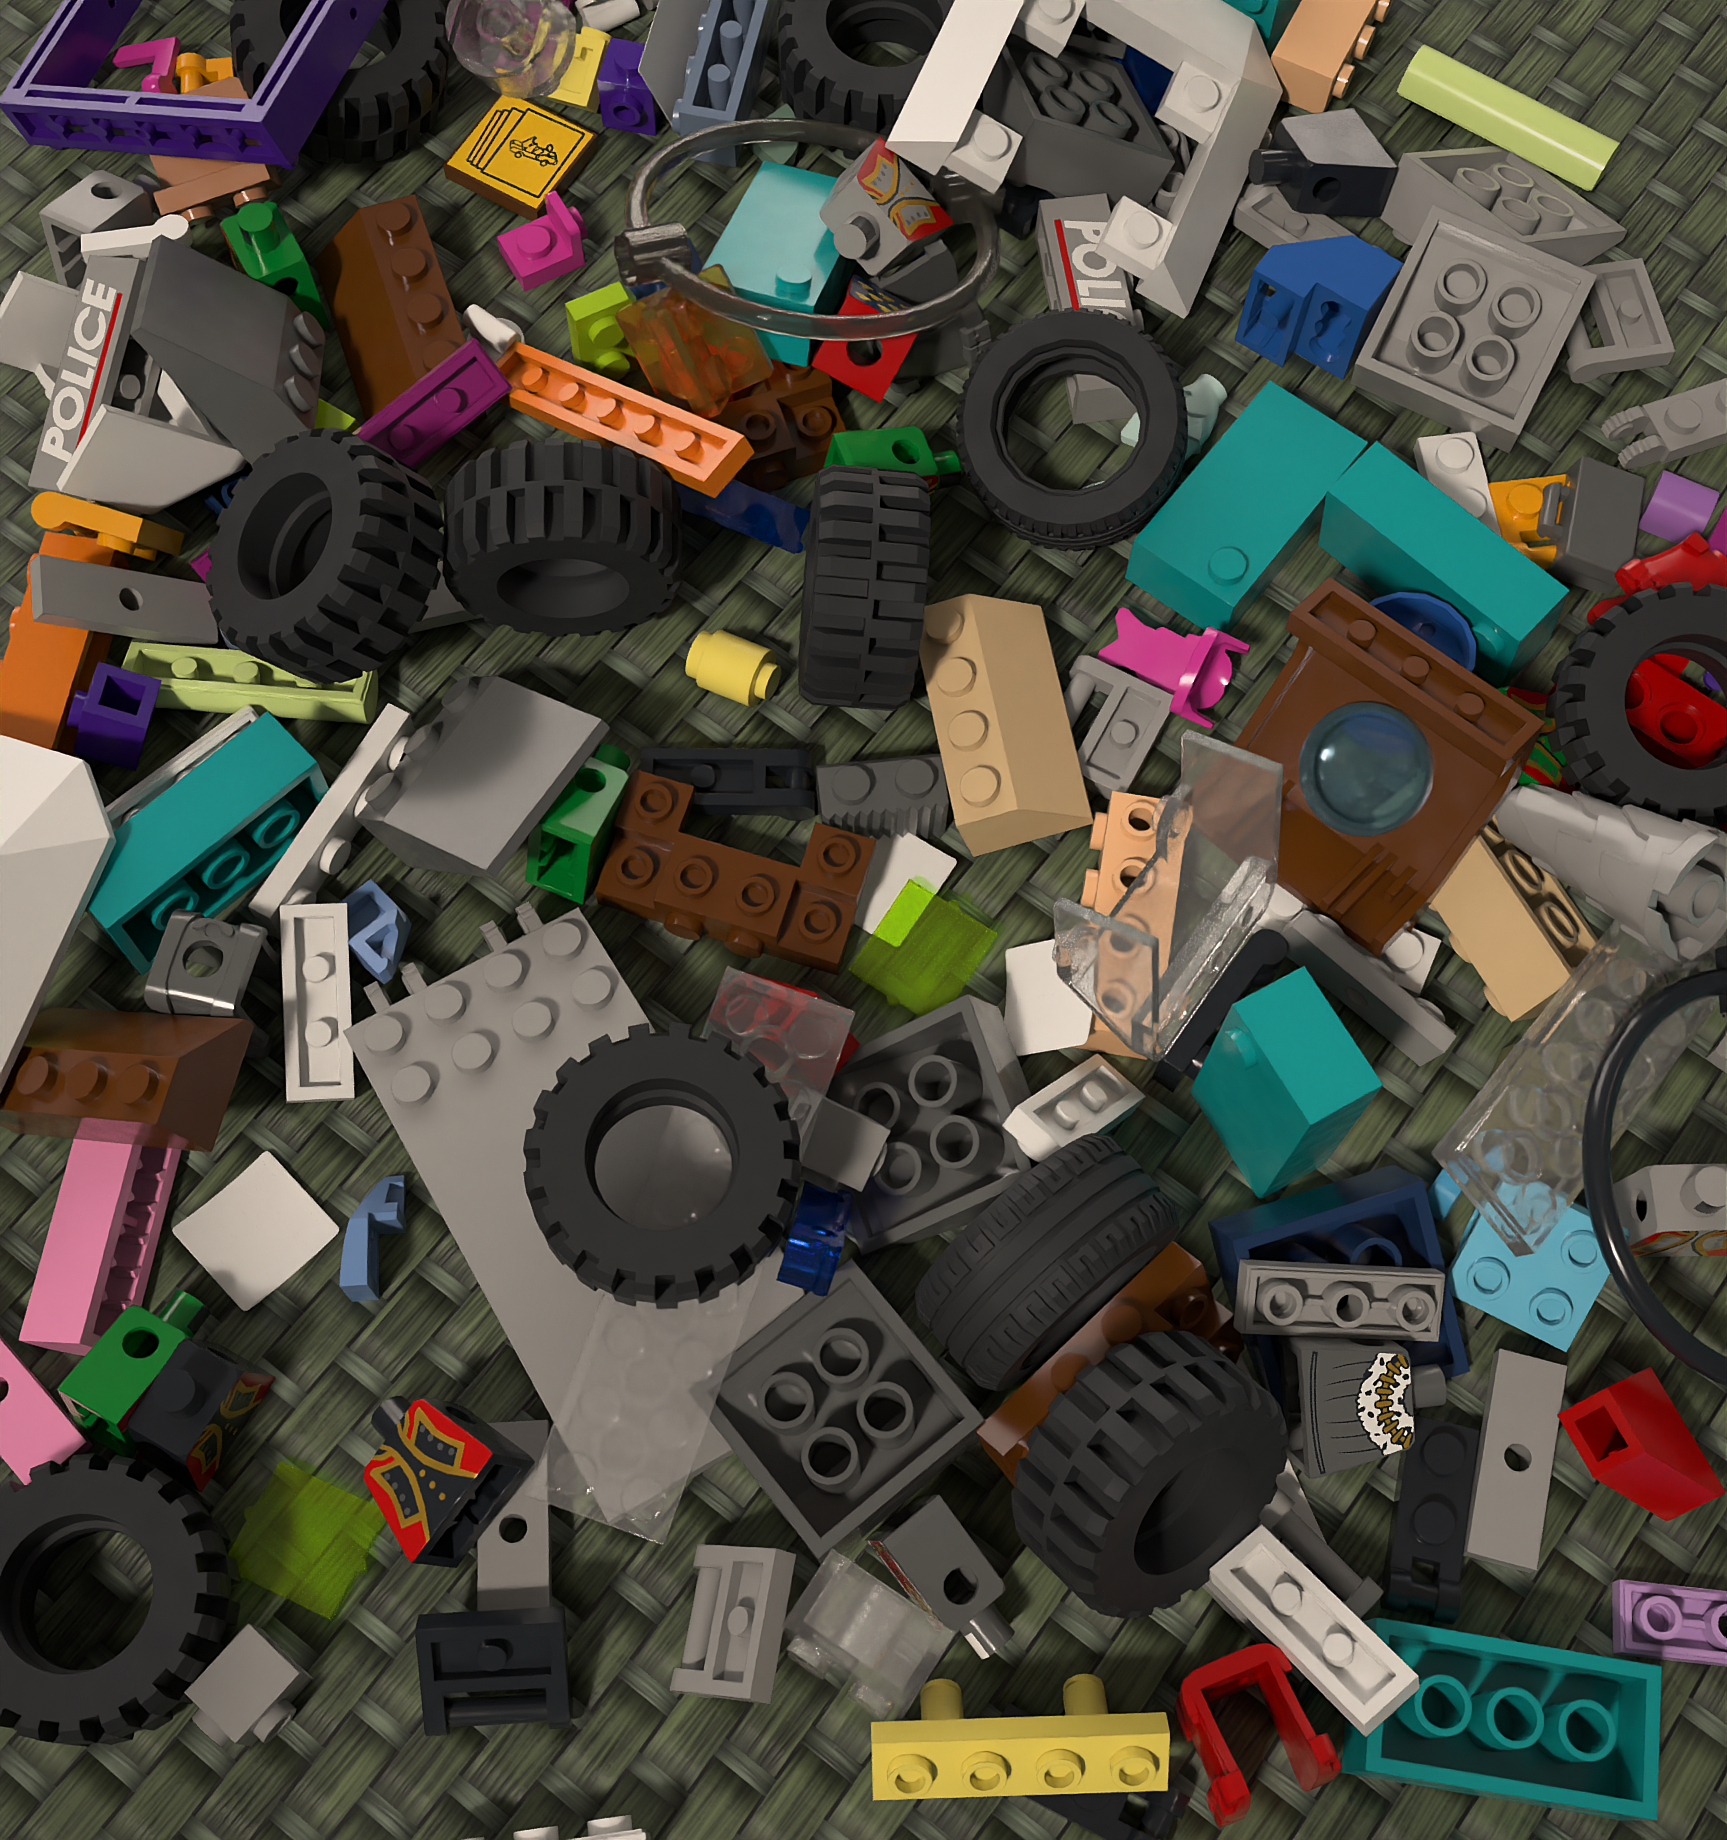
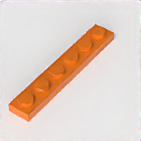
(605, 411)

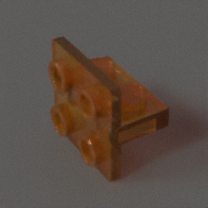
(692, 353)

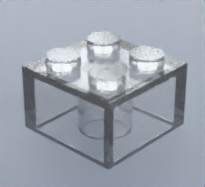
(864, 1636)

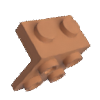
(203, 185)

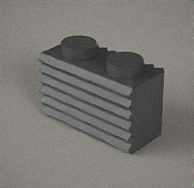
(884, 796)

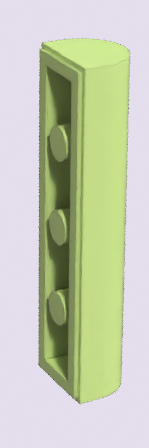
(1508, 118)
(231, 679)

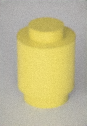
(733, 667)

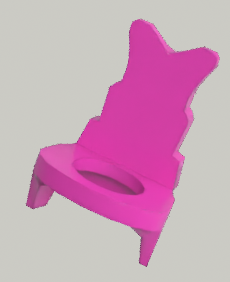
(1188, 667)

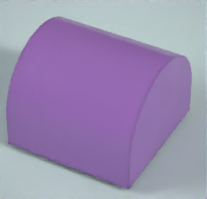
(1677, 507)

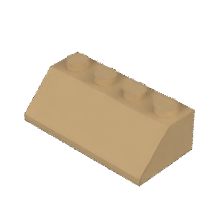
(1001, 722)
(1512, 925)

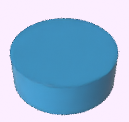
(1443, 1196)

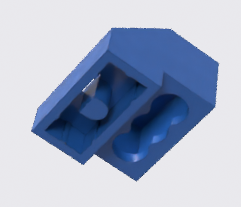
(1298, 318)

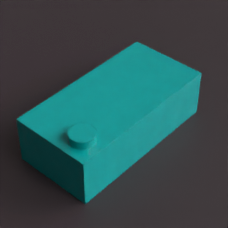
(784, 252)
(1243, 510)
(1415, 539)
(206, 838)
(1283, 1083)
(1517, 1724)

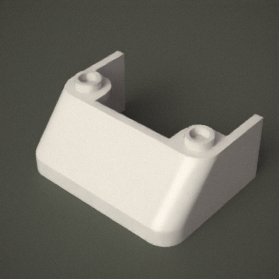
(123, 456)

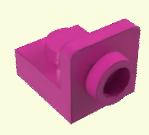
(546, 245)

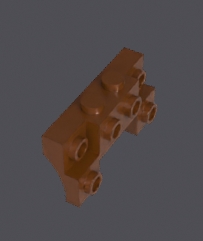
(785, 425)
(729, 892)
(1163, 1296)

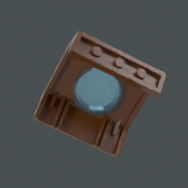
(1384, 764)

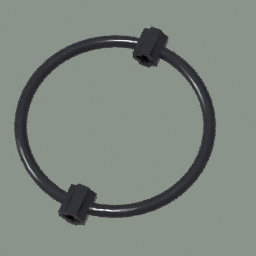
(1597, 1164)

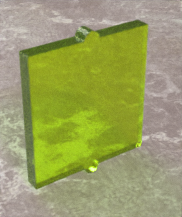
(922, 951)
(306, 1540)

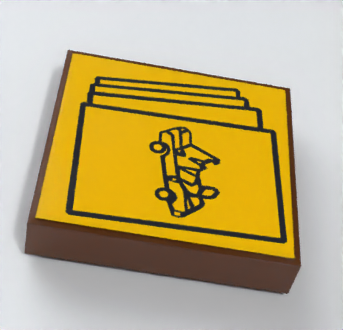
(521, 155)

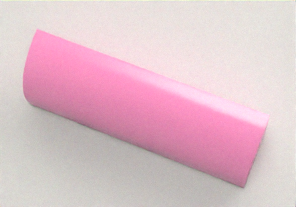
(98, 1242)

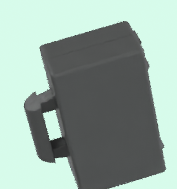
(1594, 523)

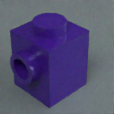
(623, 93)
(114, 715)

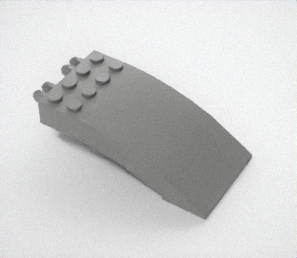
(461, 1086)

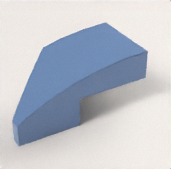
(376, 930)
(378, 1213)

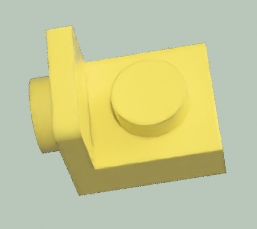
(579, 83)

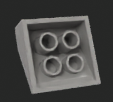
(1502, 195)
(1471, 328)

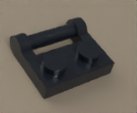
(492, 1654)

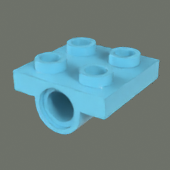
(1534, 1292)

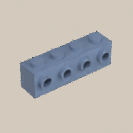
(725, 69)

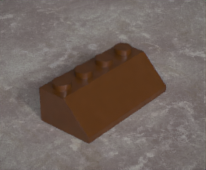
(388, 301)
(125, 1077)

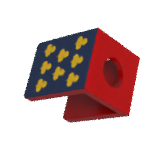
(848, 366)

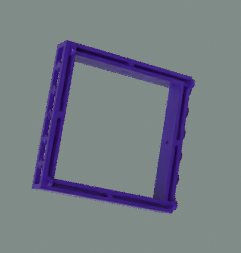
(57, 110)

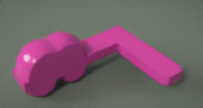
(161, 52)

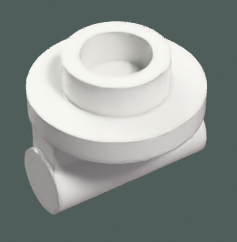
(607, 14)
(492, 333)

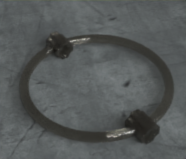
(663, 254)

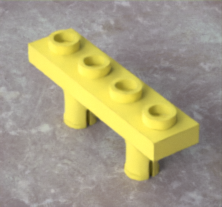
(1019, 1754)

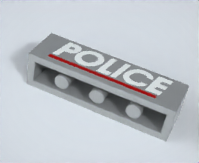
(1079, 277)
(96, 367)

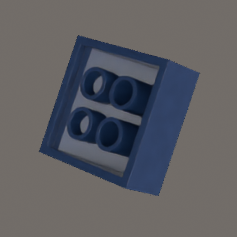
(1354, 1221)

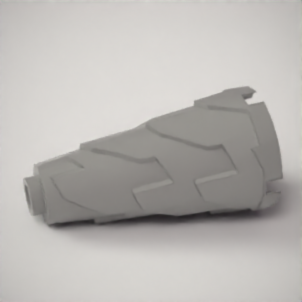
(1630, 863)

